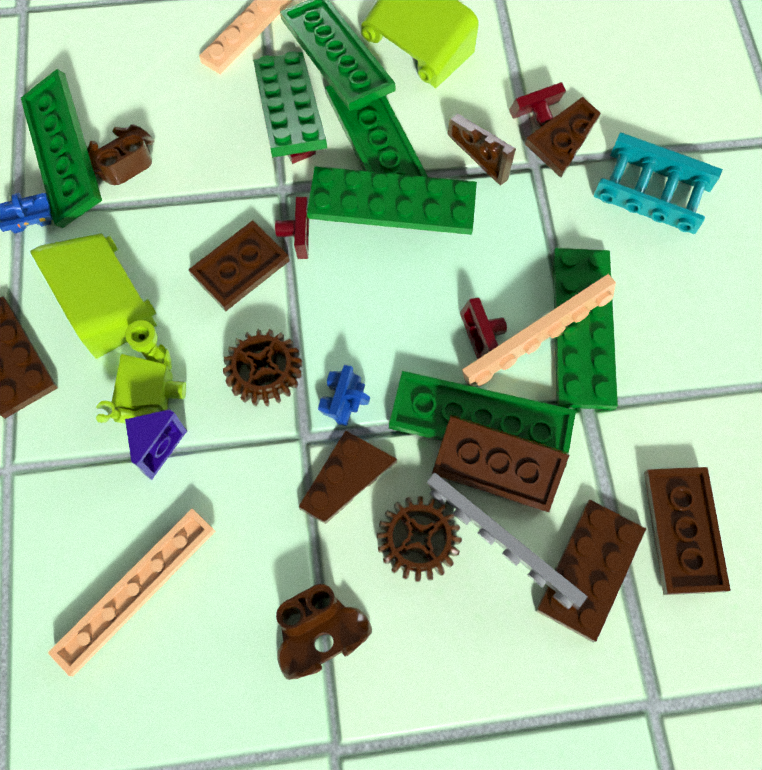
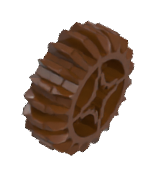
(246, 355)
(426, 551)

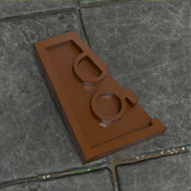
(564, 135)
(483, 147)
(345, 474)

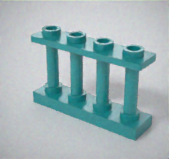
(666, 163)

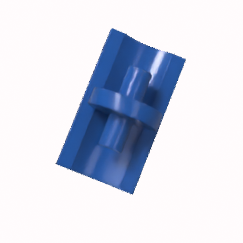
(24, 212)
(347, 397)

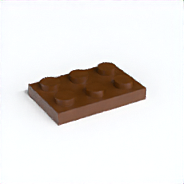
(239, 265)

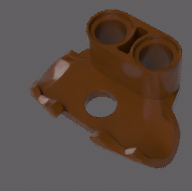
(123, 156)
(298, 653)

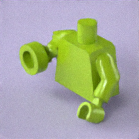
(140, 383)

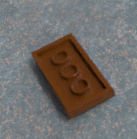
(21, 368)
(500, 463)
(686, 531)
(595, 564)

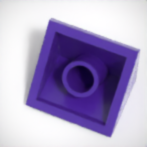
(153, 440)

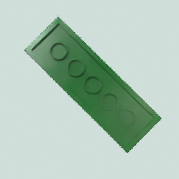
(338, 52)
(289, 104)
(377, 137)
(60, 149)
(392, 200)
(585, 348)
(426, 404)

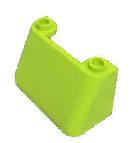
(431, 31)
(93, 290)

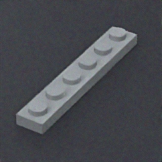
(514, 550)

